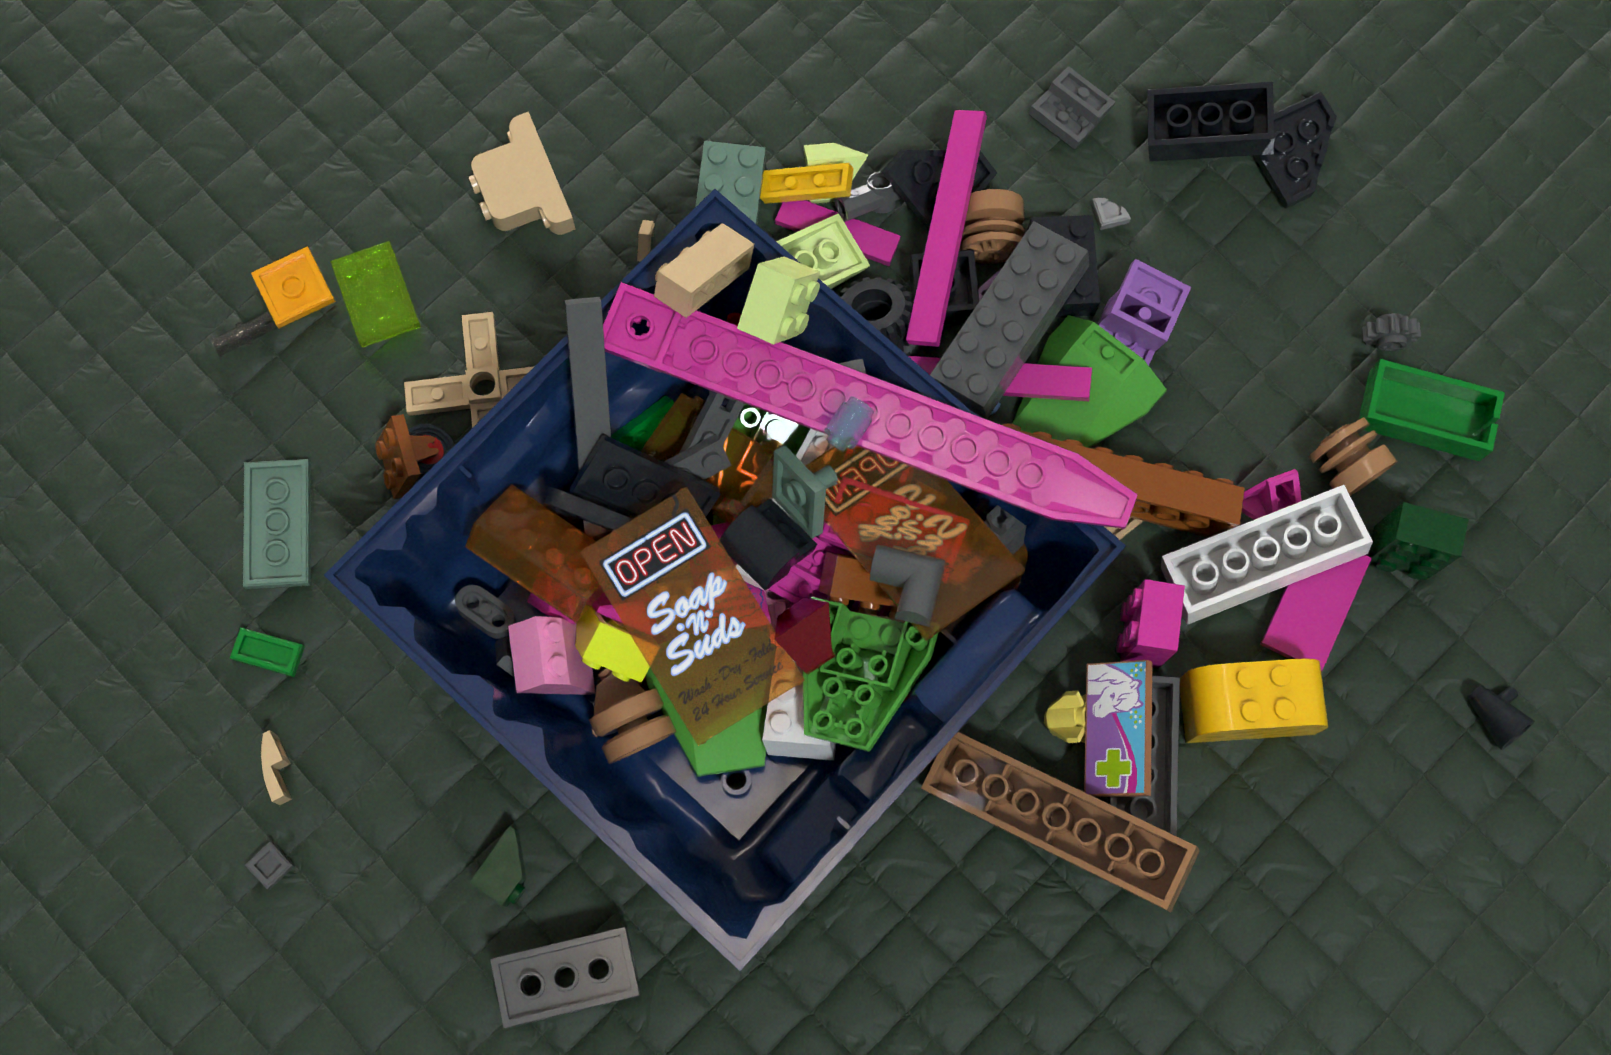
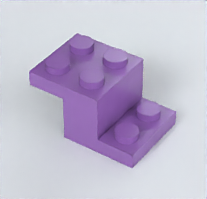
(1144, 309)

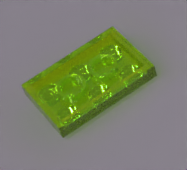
(375, 294)

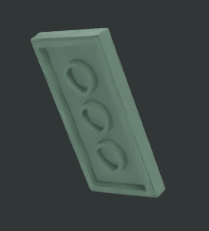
(277, 524)

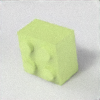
(779, 300)

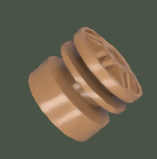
(993, 225)
(1353, 457)

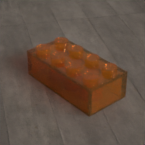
(537, 552)

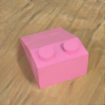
(547, 658)

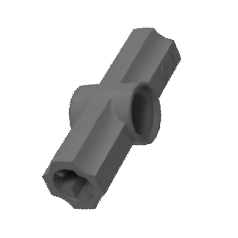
(875, 196)

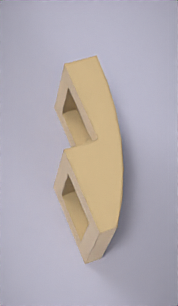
(273, 759)

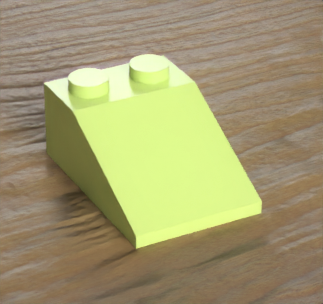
(828, 249)

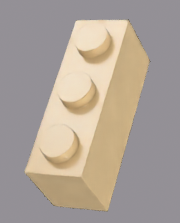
(703, 270)

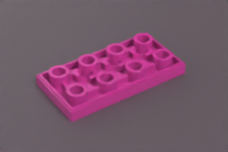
(1314, 612)

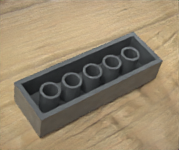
(1011, 318)
(1161, 806)

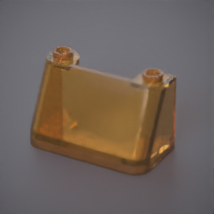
(741, 484)

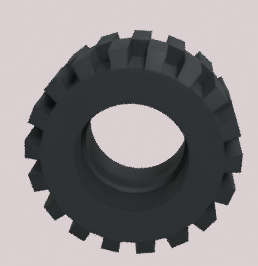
(885, 300)

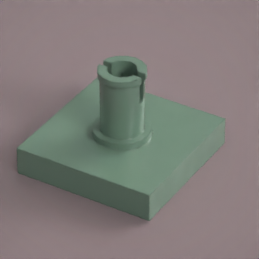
(801, 491)

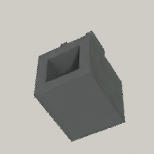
(1006, 528)

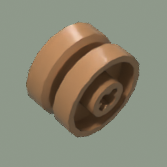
(631, 722)

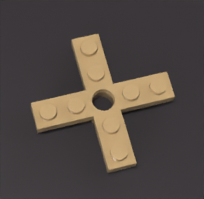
(458, 391)

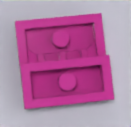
(805, 576)

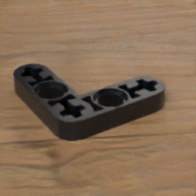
(570, 505)

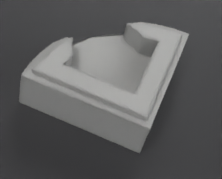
(1108, 213)

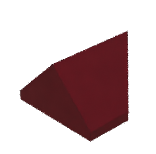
(806, 633)

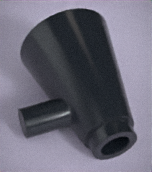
(1499, 716)

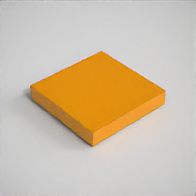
(293, 287)

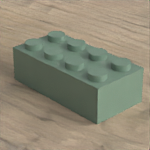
(735, 173)

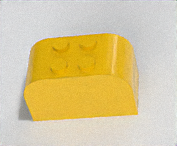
(1253, 700)

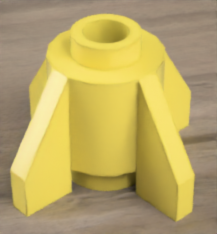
(1067, 717)

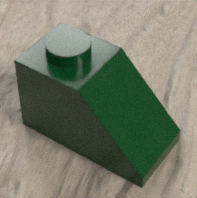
(503, 870)

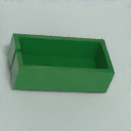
(1431, 410)

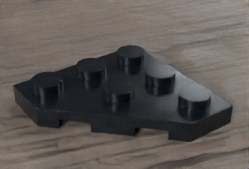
(1299, 149)
(918, 174)

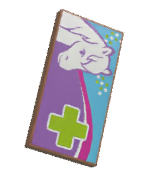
(1118, 729)

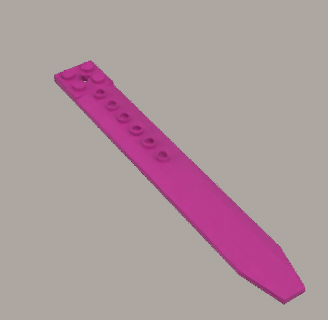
(903, 422)

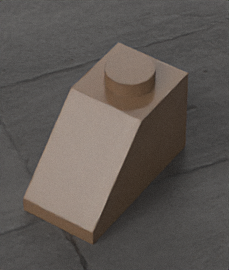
(612, 689)

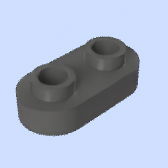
(488, 611)

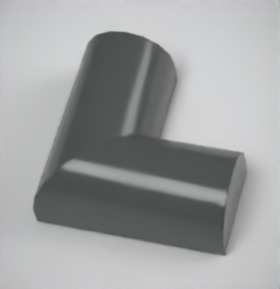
(916, 574)

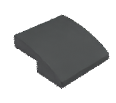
(1071, 107)

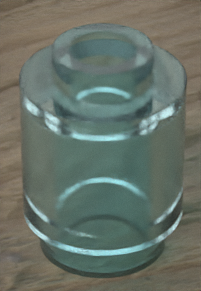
(849, 424)

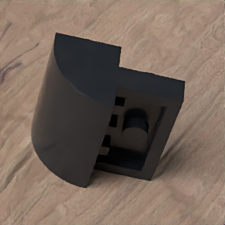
(766, 543)

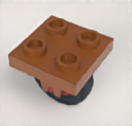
(409, 452)

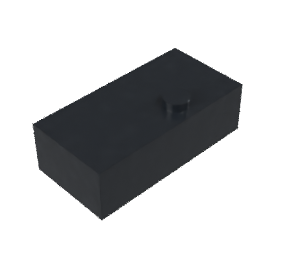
(1211, 121)

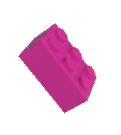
(1151, 622)

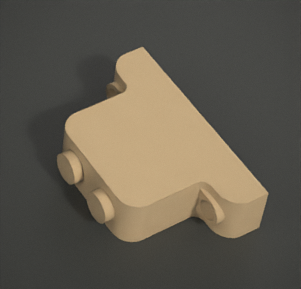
(520, 182)

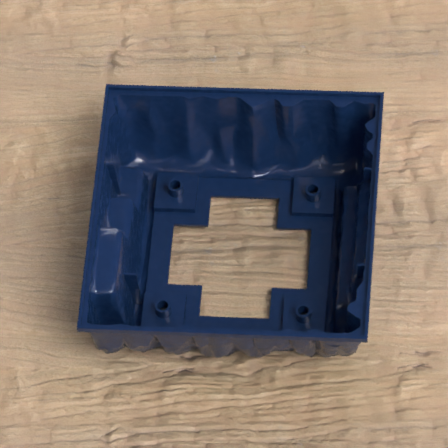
(712, 852)

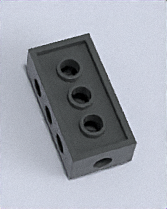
(547, 962)

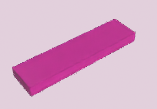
(873, 241)

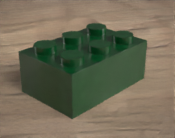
(1417, 541)

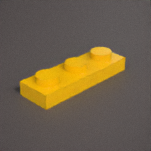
(807, 183)

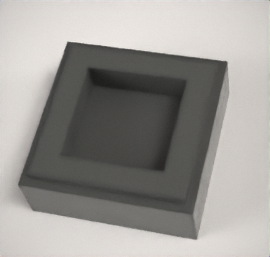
(269, 865)

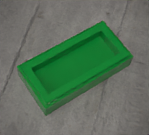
(267, 652)

